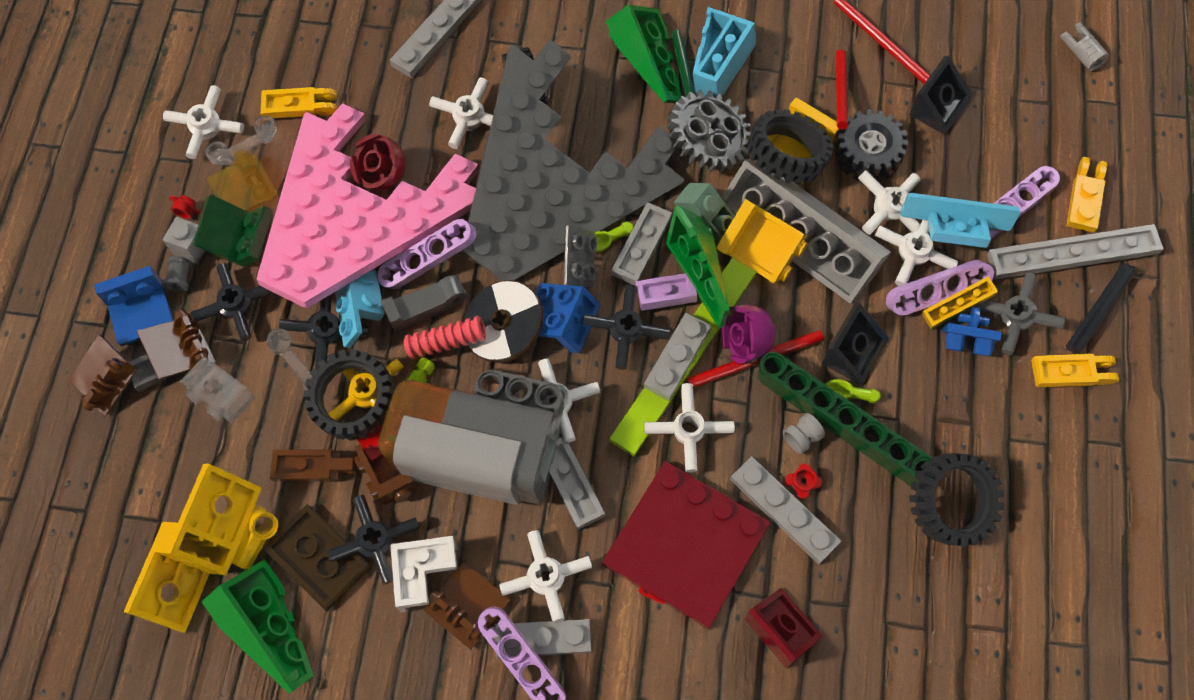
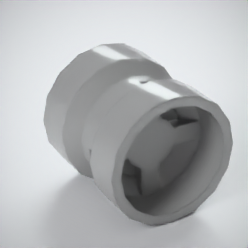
(804, 433)

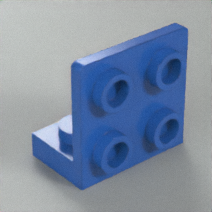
(134, 303)
(564, 313)

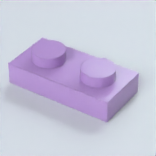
(665, 291)

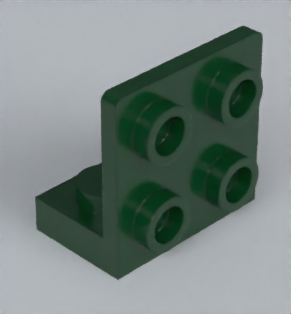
(232, 231)

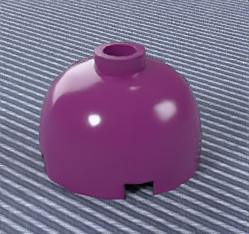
(748, 333)

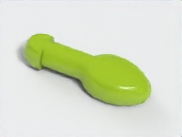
(605, 238)
(846, 390)

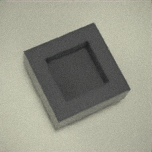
(145, 373)

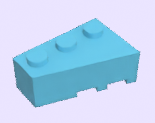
(722, 51)

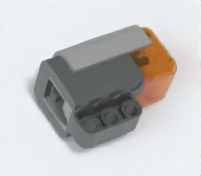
(477, 440)

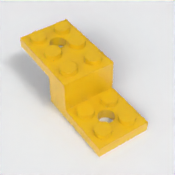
(193, 548)

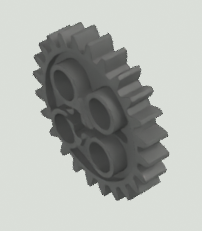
(709, 131)

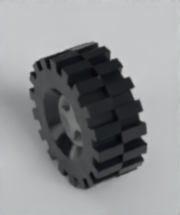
(867, 134)

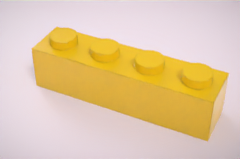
(959, 302)

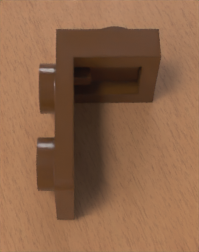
(395, 489)

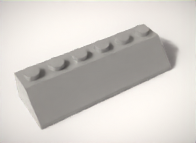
(836, 249)

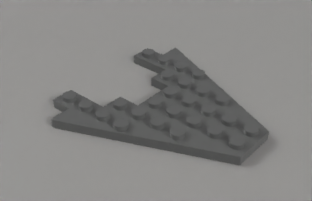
(535, 190)

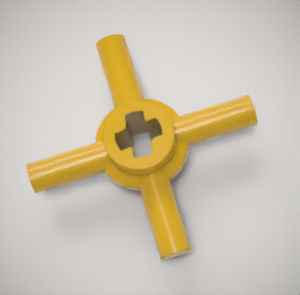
(357, 384)

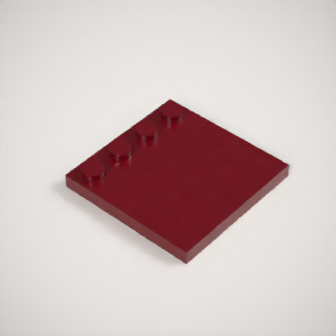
(686, 544)

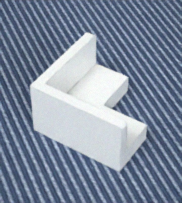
(411, 564)

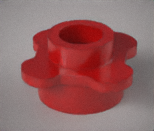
(183, 207)
(803, 472)

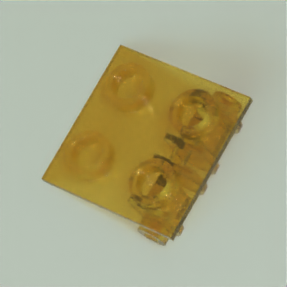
(243, 183)

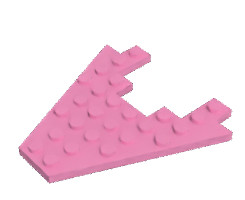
(337, 231)

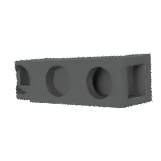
(424, 303)

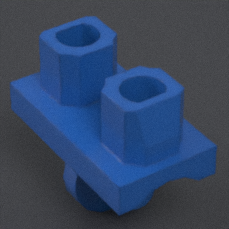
(984, 338)

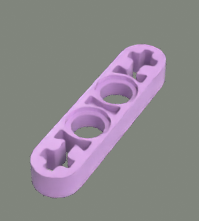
(1029, 184)
(427, 257)
(939, 285)
(526, 657)

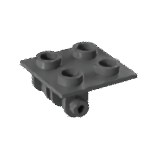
(579, 257)

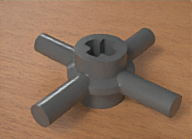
(1027, 318)

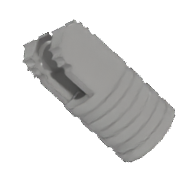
(1087, 49)

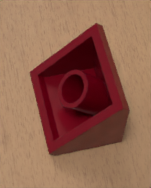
(783, 627)

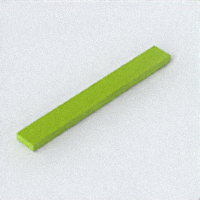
(649, 406)

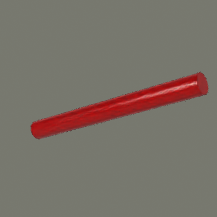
(841, 89)

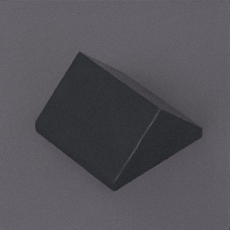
(941, 97)
(856, 345)

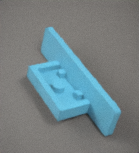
(958, 219)
(358, 300)

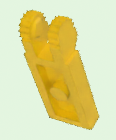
(297, 101)
(1086, 197)
(1072, 370)

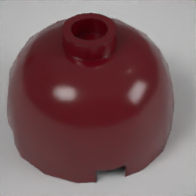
(378, 162)

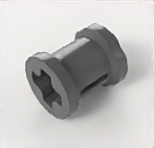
(177, 274)

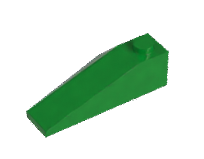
(642, 39)
(696, 254)
(256, 619)

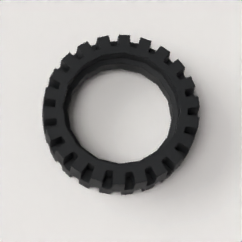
(783, 164)
(323, 376)
(987, 499)

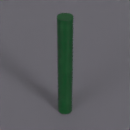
(682, 62)

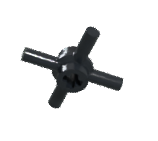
(226, 305)
(313, 328)
(617, 330)
(363, 544)

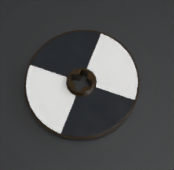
(522, 321)

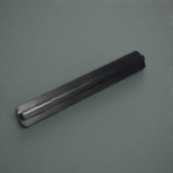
(1101, 309)

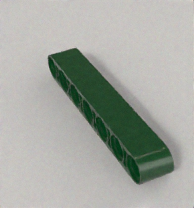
(840, 406)

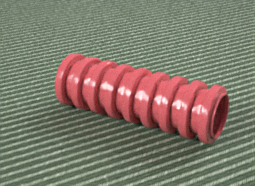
(445, 337)

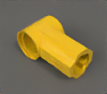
(254, 538)

